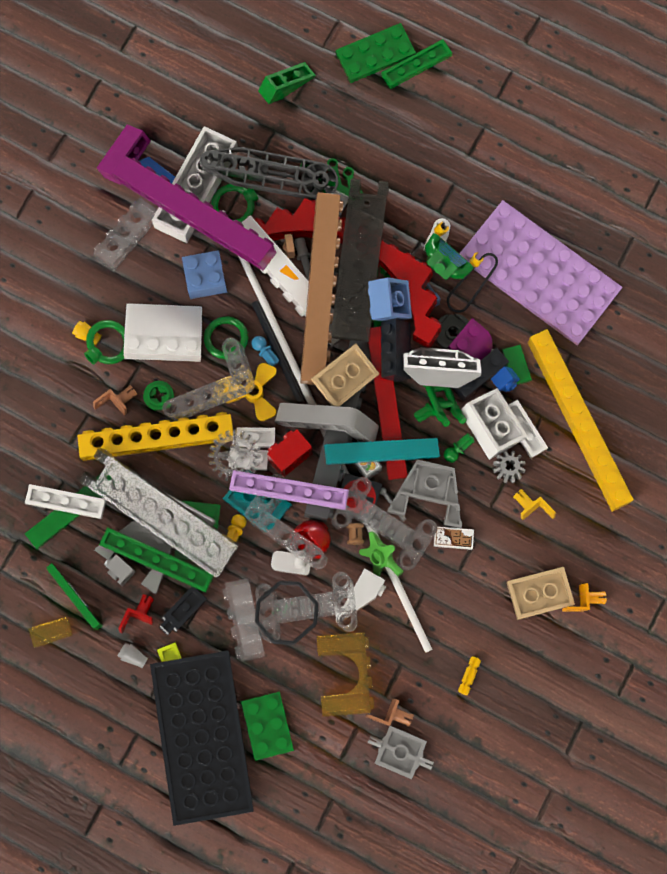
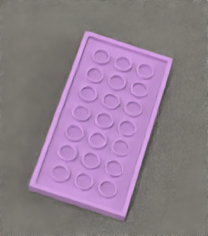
(541, 273)

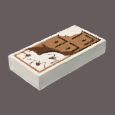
(454, 538)

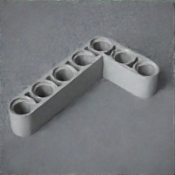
(328, 418)

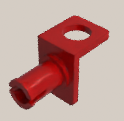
(140, 613)

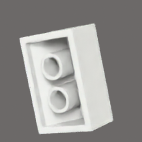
(493, 423)

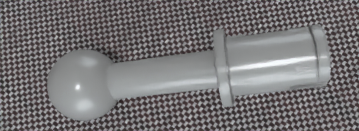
(303, 255)

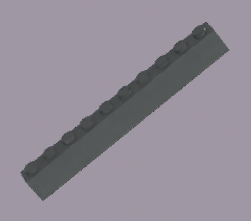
(330, 474)

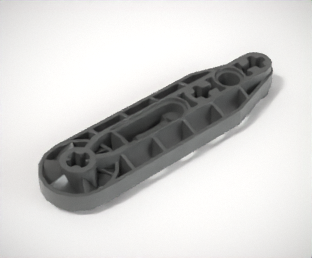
(259, 168)

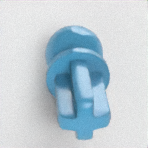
(259, 344)

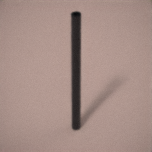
(277, 351)

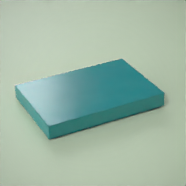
(241, 501)

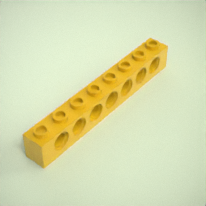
(87, 439)

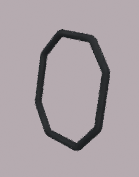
(302, 634)

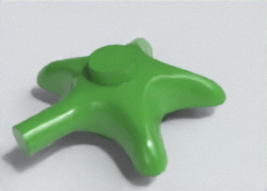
(380, 555)

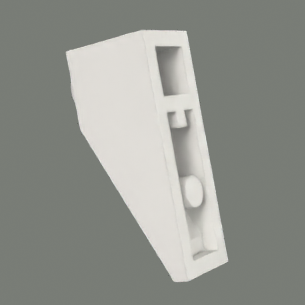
(367, 589)

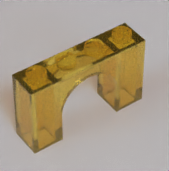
(354, 647)

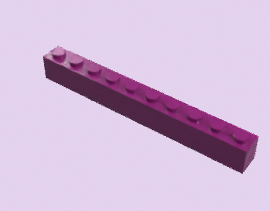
(195, 213)

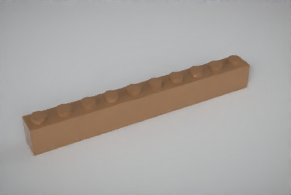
(320, 285)

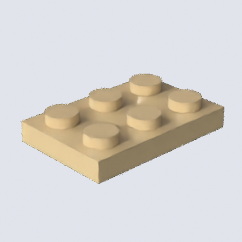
(345, 376)
(540, 593)

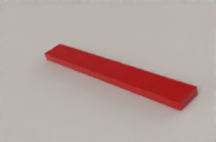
(386, 406)

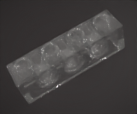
(137, 230)

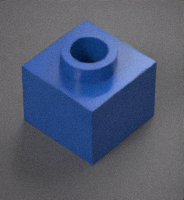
(505, 379)

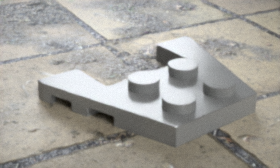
(432, 484)
(143, 535)

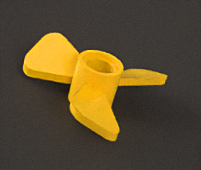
(262, 408)

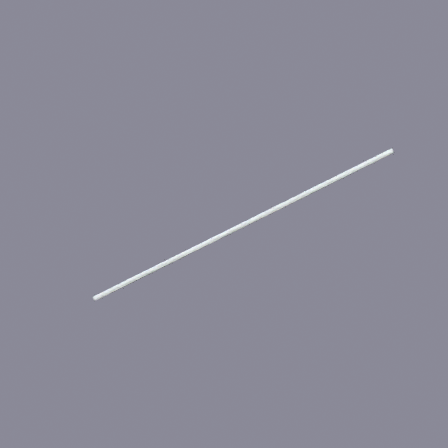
(310, 400)

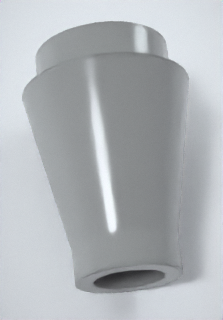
(132, 655)

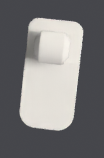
(289, 563)

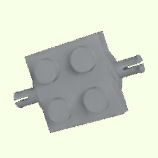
(400, 752)

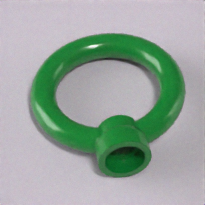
(249, 195)
(219, 321)
(93, 354)

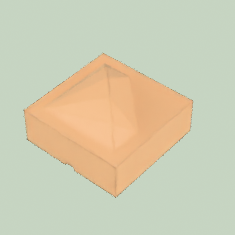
(288, 246)

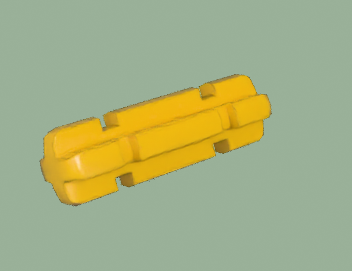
(469, 675)

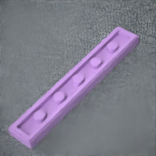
(289, 490)

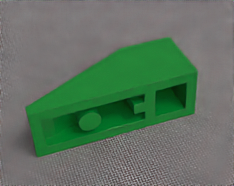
(285, 82)

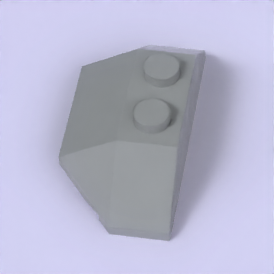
(441, 367)

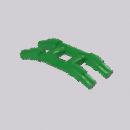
(438, 406)

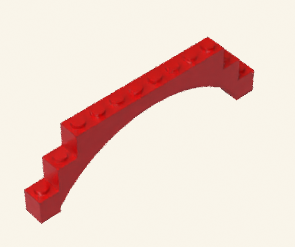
(394, 262)

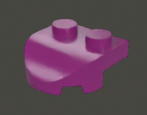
(473, 340)

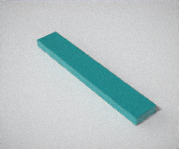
(381, 451)

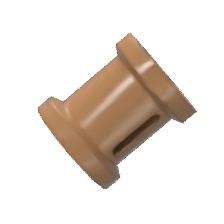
(355, 534)

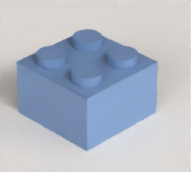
(204, 274)
(389, 299)

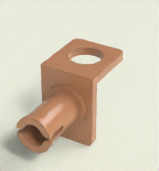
(119, 400)
(393, 714)

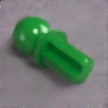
(426, 411)
(451, 454)

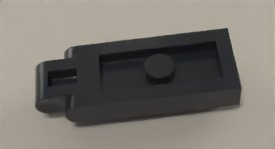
(182, 611)

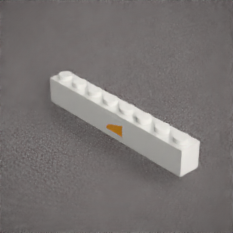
(285, 275)

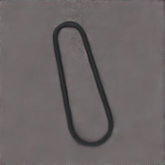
(459, 311)

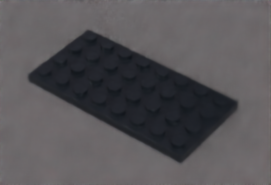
(201, 738)

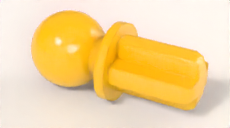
(235, 530)

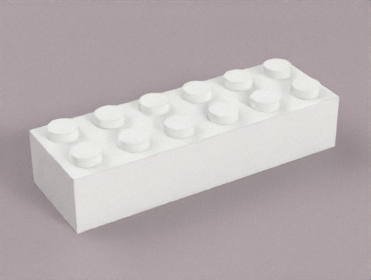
(194, 180)

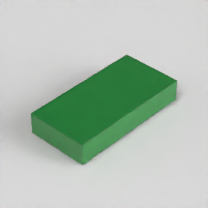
(517, 363)

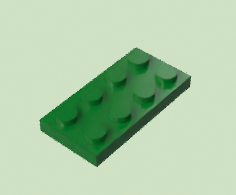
(375, 53)

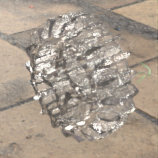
(226, 454)

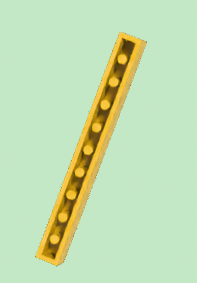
(580, 420)

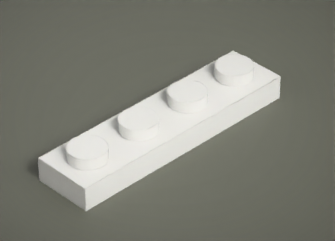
(65, 501)

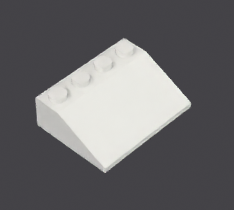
(163, 332)

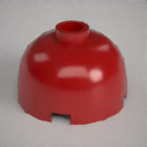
(316, 533)

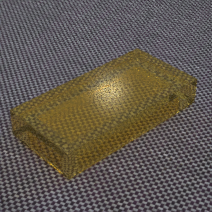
(50, 632)

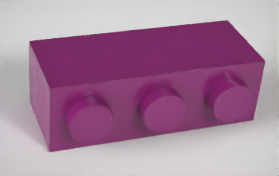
(129, 143)

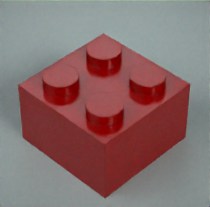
(289, 452)

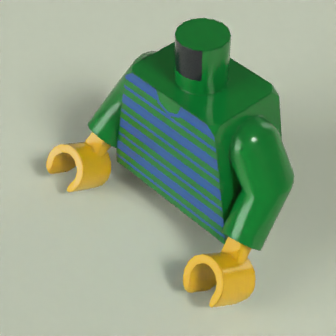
(445, 259)

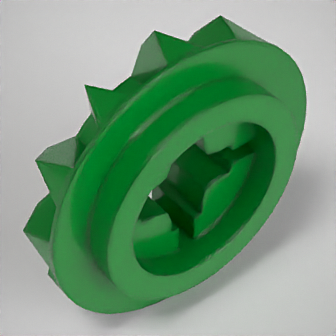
(150, 392)

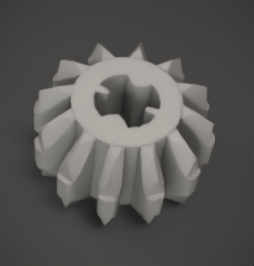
(514, 461)

